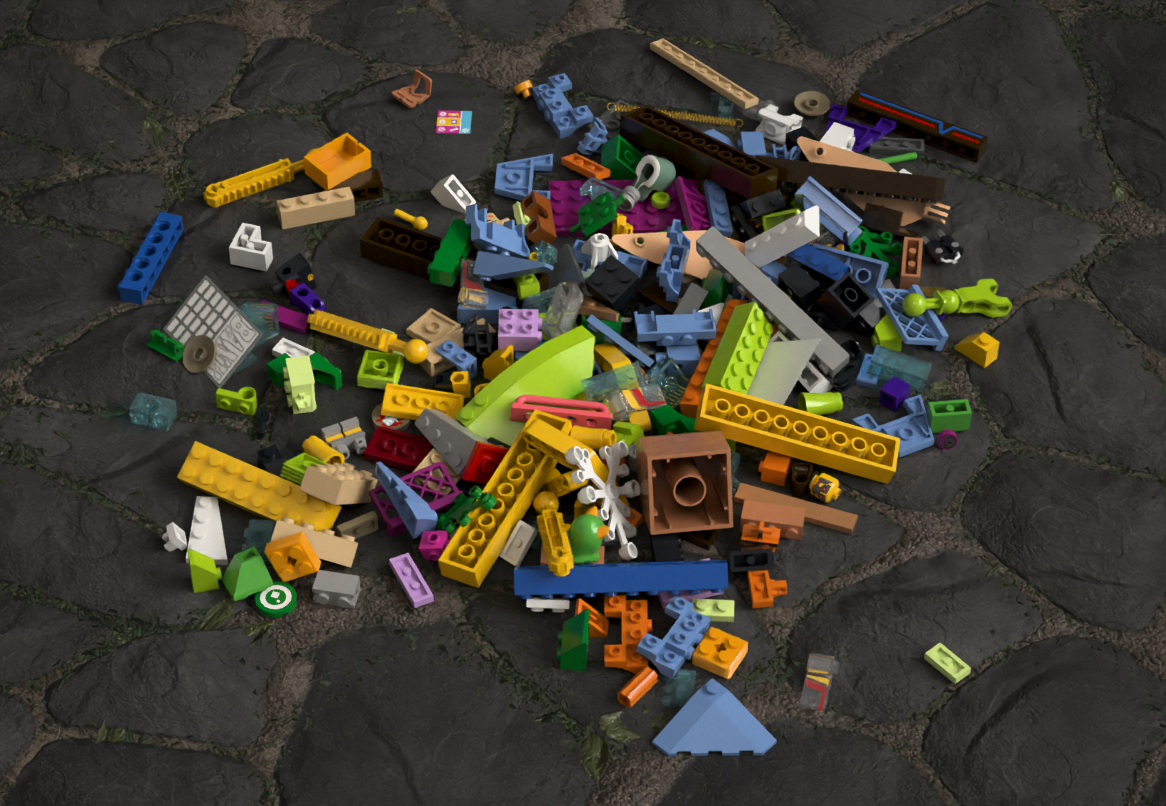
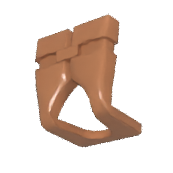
(406, 94)

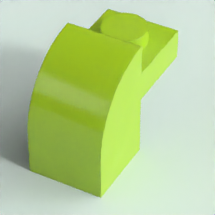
(628, 432)

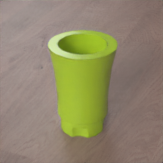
(820, 402)

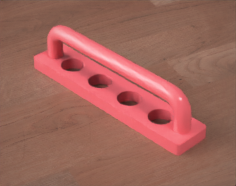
(602, 418)

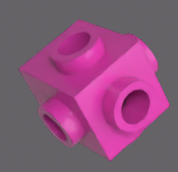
(433, 544)

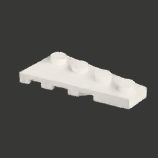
(207, 531)

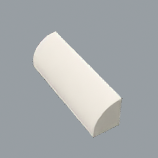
(810, 377)

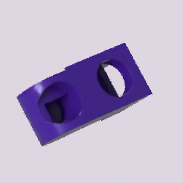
(307, 300)

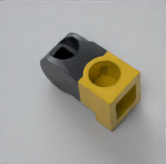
(453, 383)

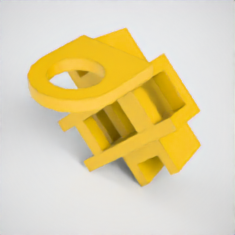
(620, 226)

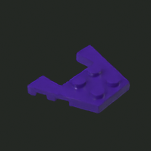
(863, 134)

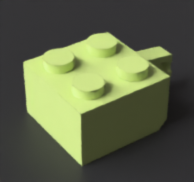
(299, 384)

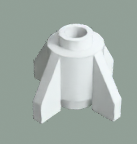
(599, 249)

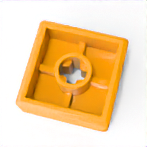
(292, 557)
(720, 652)

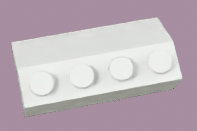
(783, 238)

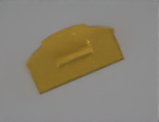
(929, 291)

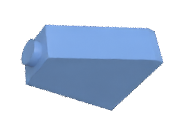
(495, 302)

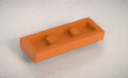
(585, 166)

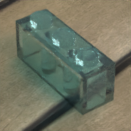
(889, 363)
(624, 377)

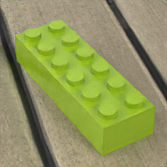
(740, 349)

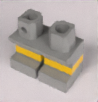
(346, 437)

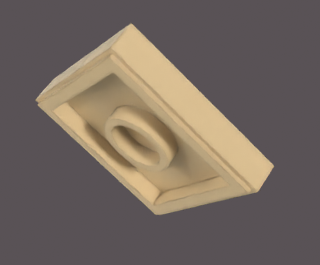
(432, 326)

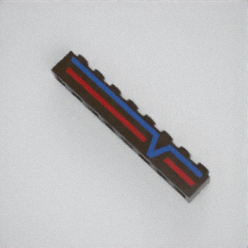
(918, 126)

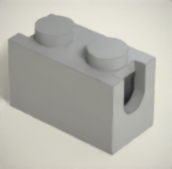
(336, 589)

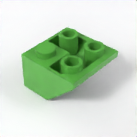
(246, 575)

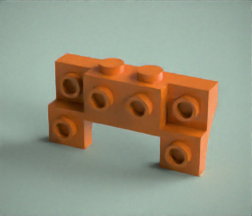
(634, 627)

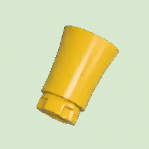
(593, 437)
(319, 449)

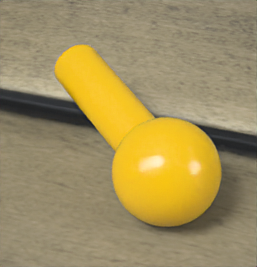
(418, 222)

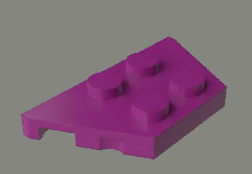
(693, 207)

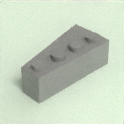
(448, 437)

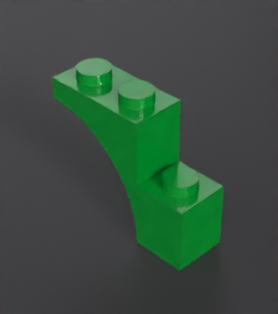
(322, 371)
(668, 420)

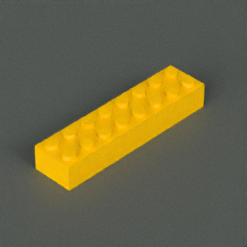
(253, 488)

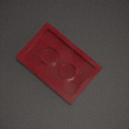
(397, 448)

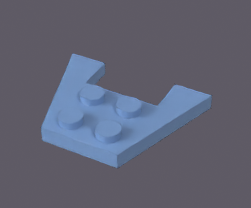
(515, 177)
(912, 429)

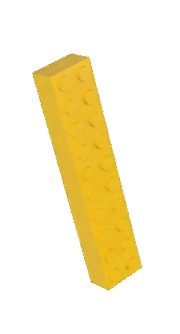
(798, 433)
(515, 487)

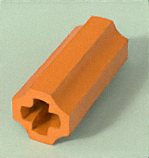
(637, 687)

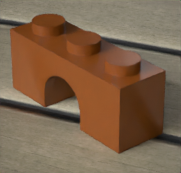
(540, 212)

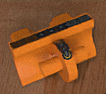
(760, 535)

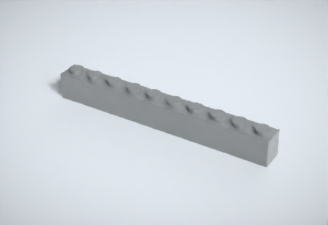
(770, 299)

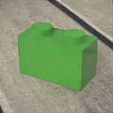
(949, 415)

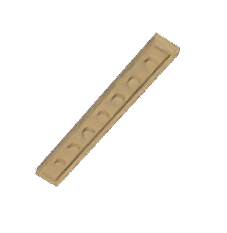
(704, 73)

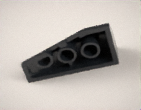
(272, 459)

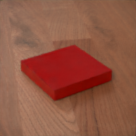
(483, 462)

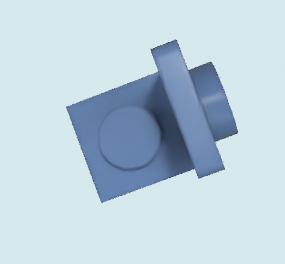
(458, 357)

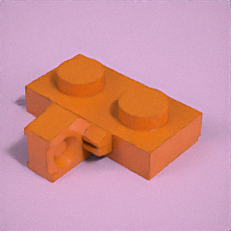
(764, 589)

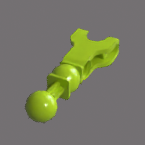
(965, 300)

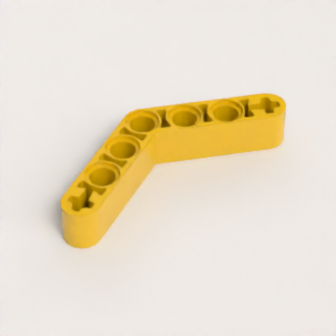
(610, 358)
(556, 444)
(561, 484)

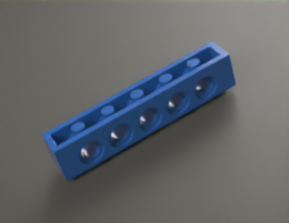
(150, 258)

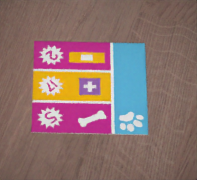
(454, 122)

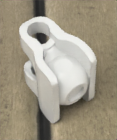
(776, 125)

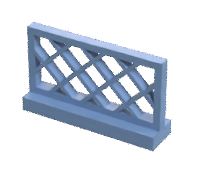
(928, 321)

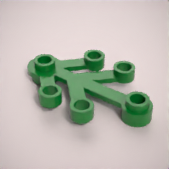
(876, 248)
(463, 506)

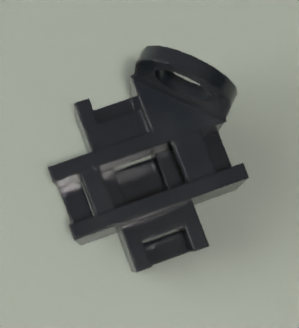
(476, 340)

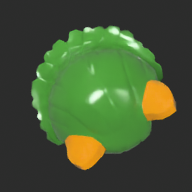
(586, 537)

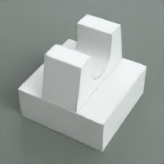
(175, 538)

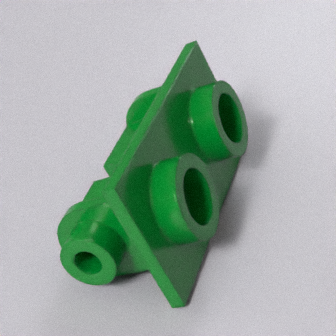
(166, 346)

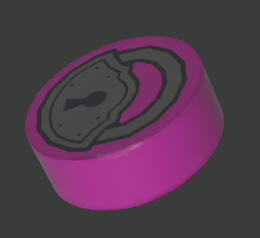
(947, 439)

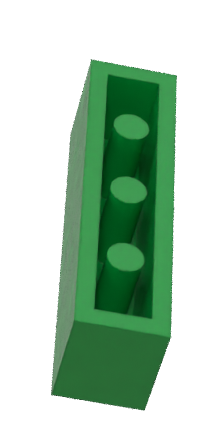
(452, 249)

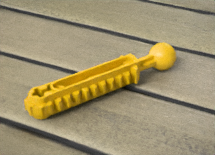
(252, 182)
(414, 350)
(553, 534)

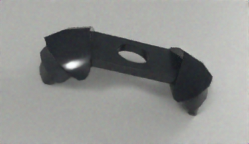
(846, 381)

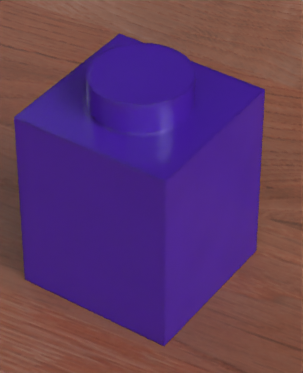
(894, 393)

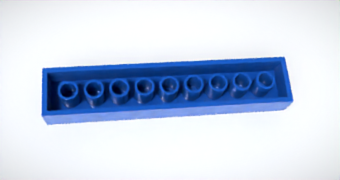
(623, 577)

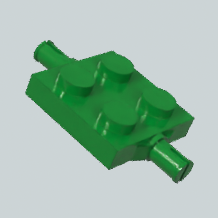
(597, 213)

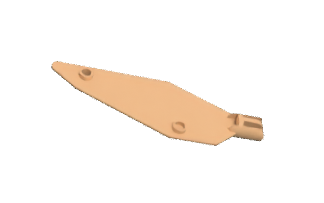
(833, 155)
(657, 244)

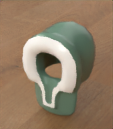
(660, 174)

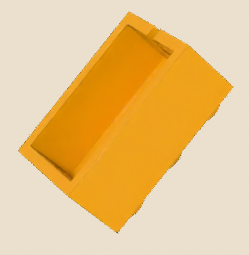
(337, 161)

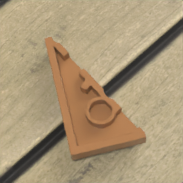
(591, 306)

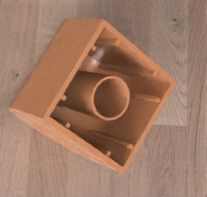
(685, 482)

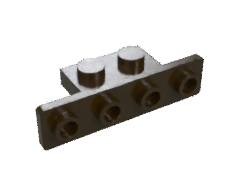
(885, 220)

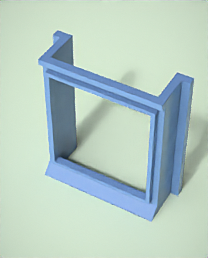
(832, 212)

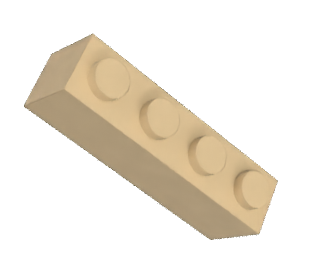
(316, 207)
(435, 363)
(325, 543)

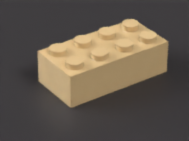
(338, 483)

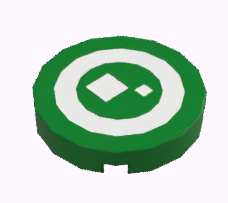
(276, 600)

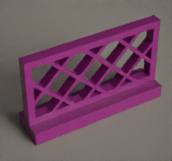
(441, 505)

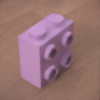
(519, 329)

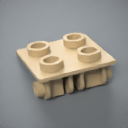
(432, 458)

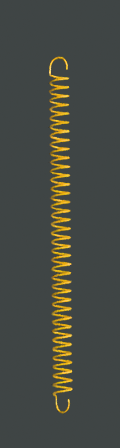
(684, 115)

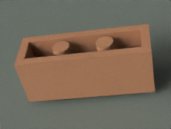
(911, 262)
(783, 517)

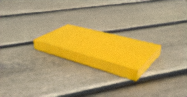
(409, 401)

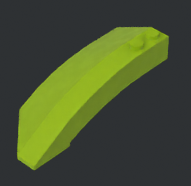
(547, 371)

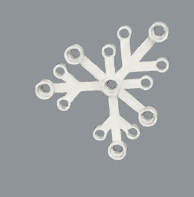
(608, 492)

